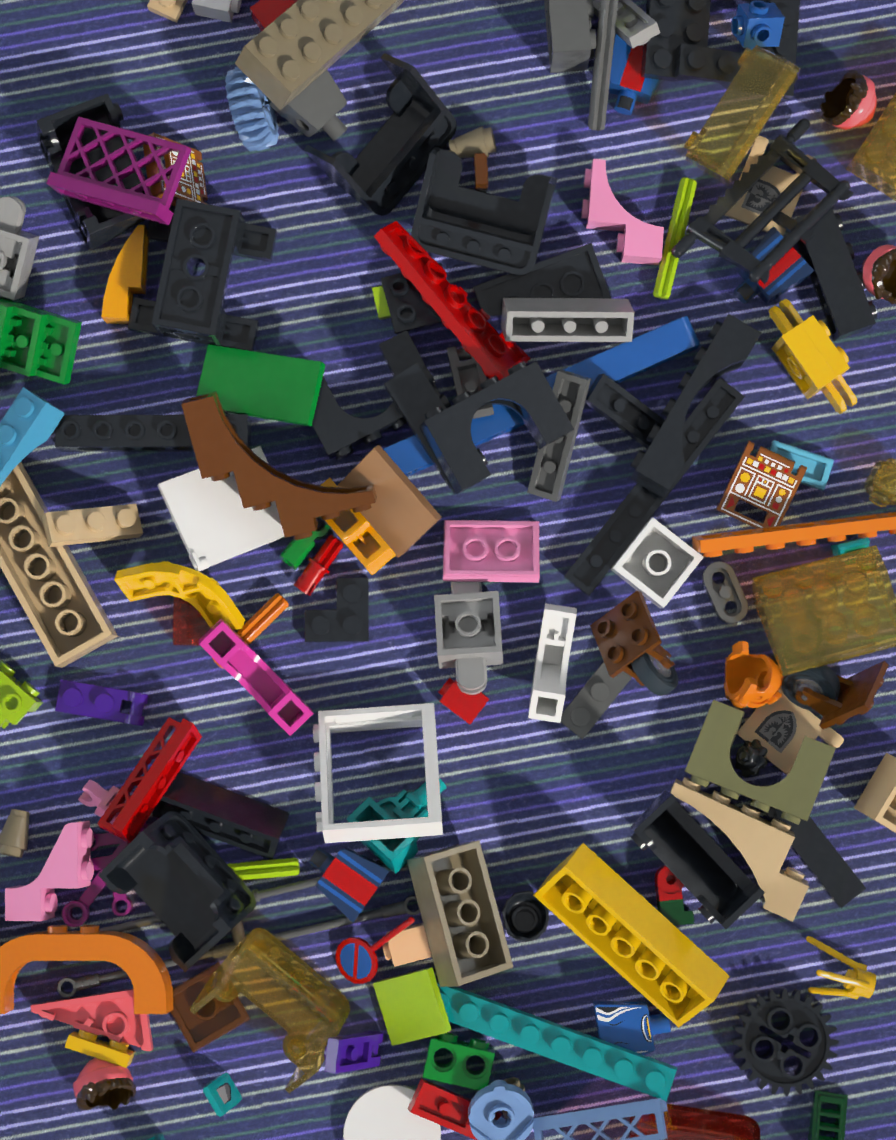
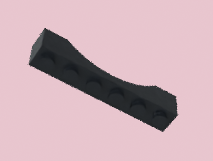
(664, 457)

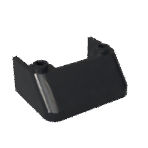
(399, 149)
(695, 860)

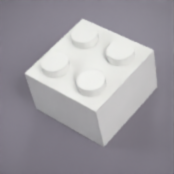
(656, 563)

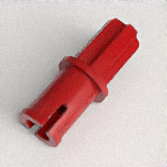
(319, 565)

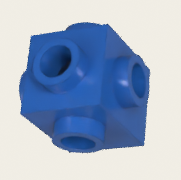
(758, 24)

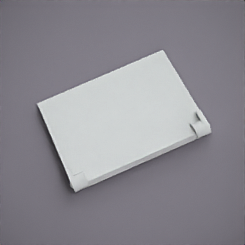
(214, 520)

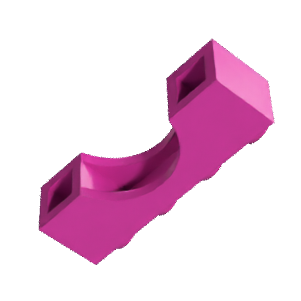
(255, 676)

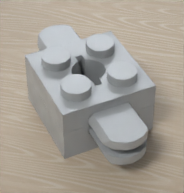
(16, 249)
(468, 633)

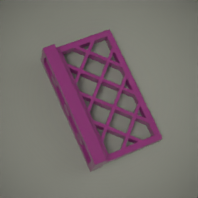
(105, 192)

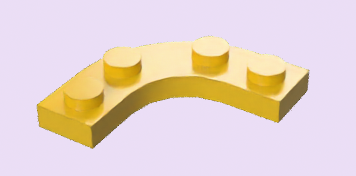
(181, 582)

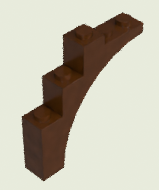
(298, 502)

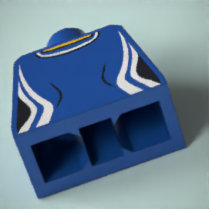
(629, 1024)

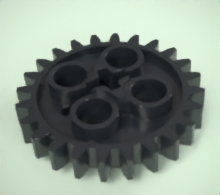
(770, 1065)

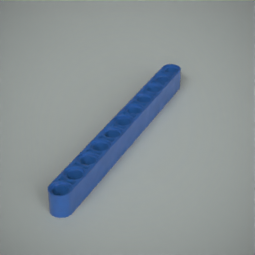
(617, 363)

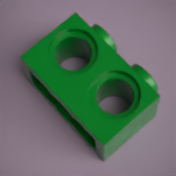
(456, 1071)

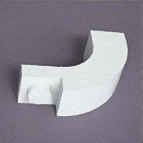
(552, 663)

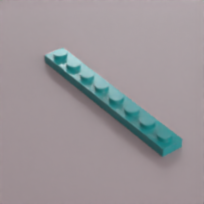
(558, 1042)

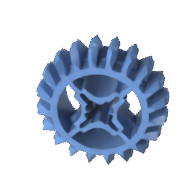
(251, 112)

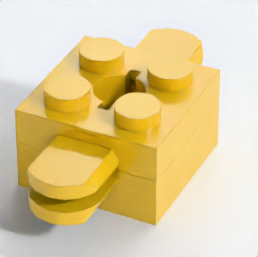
(811, 356)

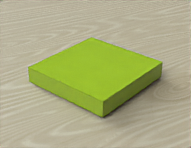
(412, 1006)

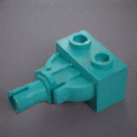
(405, 805)

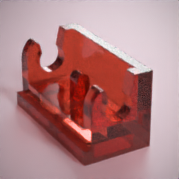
(187, 624)

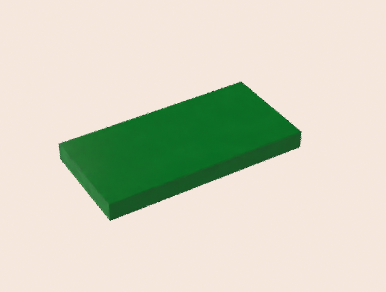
(262, 384)

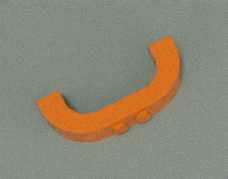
(139, 960)

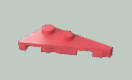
(102, 1014)

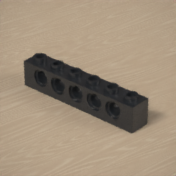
(134, 433)

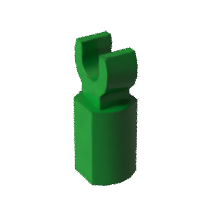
(299, 549)

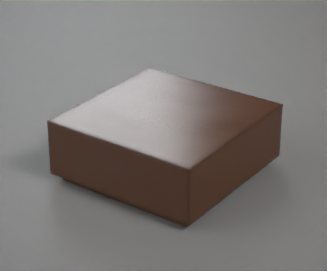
(481, 172)

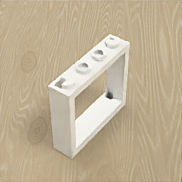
(376, 719)

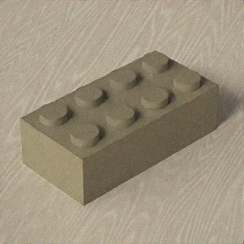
(459, 914)

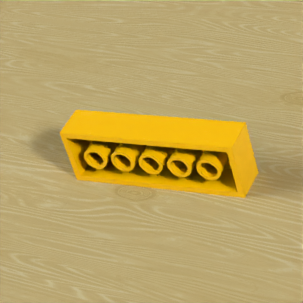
(632, 936)

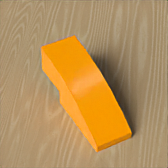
(126, 278)
(360, 537)

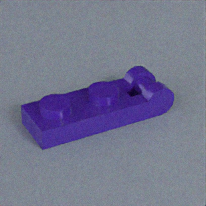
(100, 702)
(353, 1052)

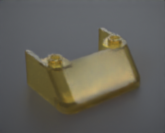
(741, 113)
(287, 993)

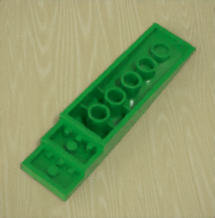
(37, 342)

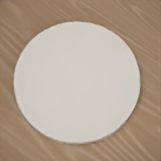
(384, 1116)

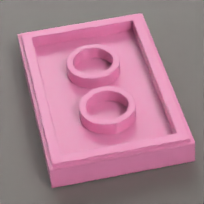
(491, 551)

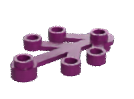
(98, 884)

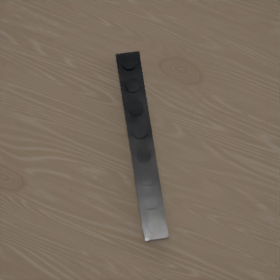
(642, 502)

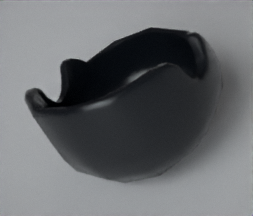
(524, 916)

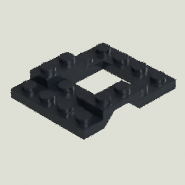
(682, 44)

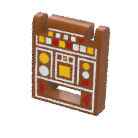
(192, 182)
(762, 482)

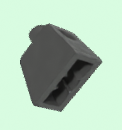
(316, 108)

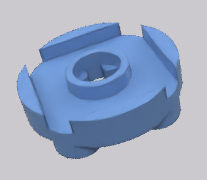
(498, 1097)

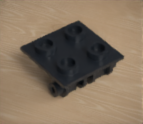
(406, 304)

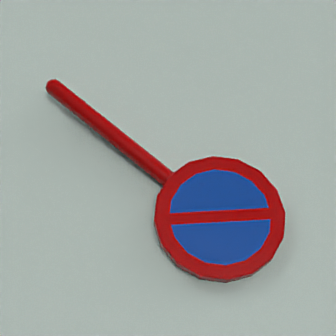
(358, 958)

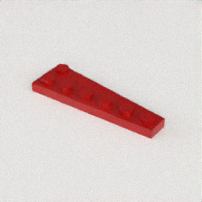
(450, 303)

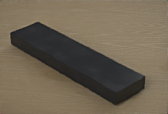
(822, 860)

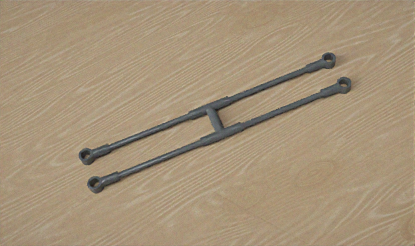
(238, 932)

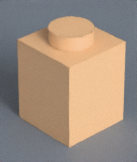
(408, 946)

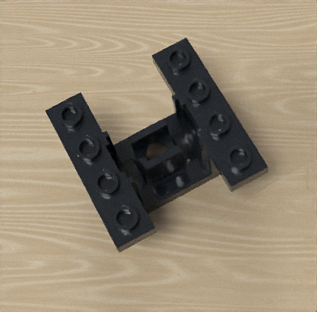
(193, 305)

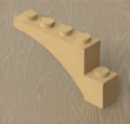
(759, 841)

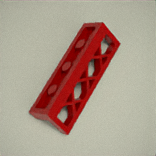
(154, 782)

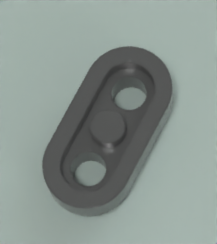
(725, 592)

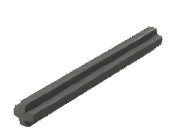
(602, 64)

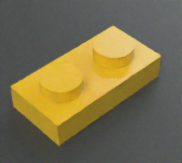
(111, 1051)

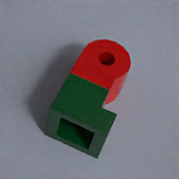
(670, 897)

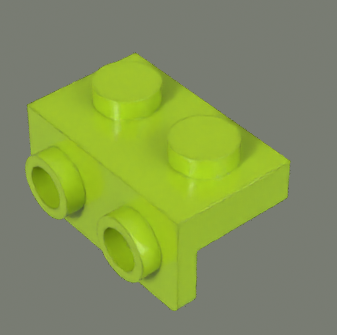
(15, 697)

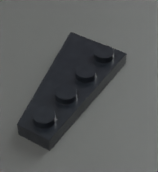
(563, 276)

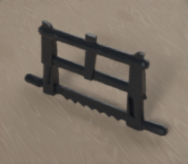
(733, 250)

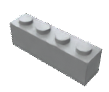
(567, 320)

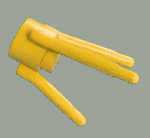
(856, 981)

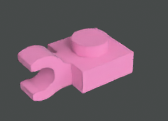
(97, 796)

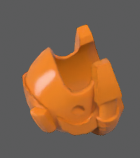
(751, 678)

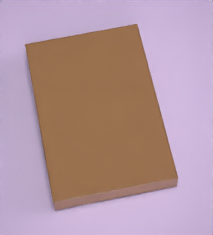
(400, 509)

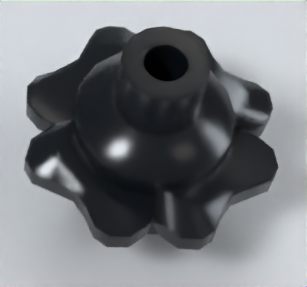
(751, 758)

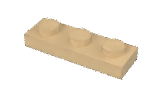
(92, 525)

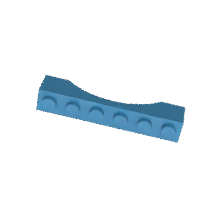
(24, 428)

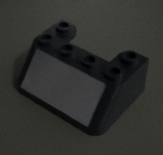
(479, 224)

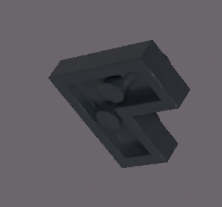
(350, 619)

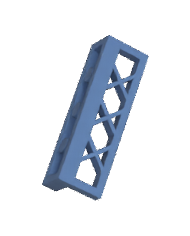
(606, 1114)

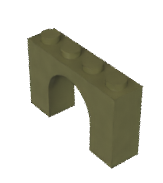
(713, 764)

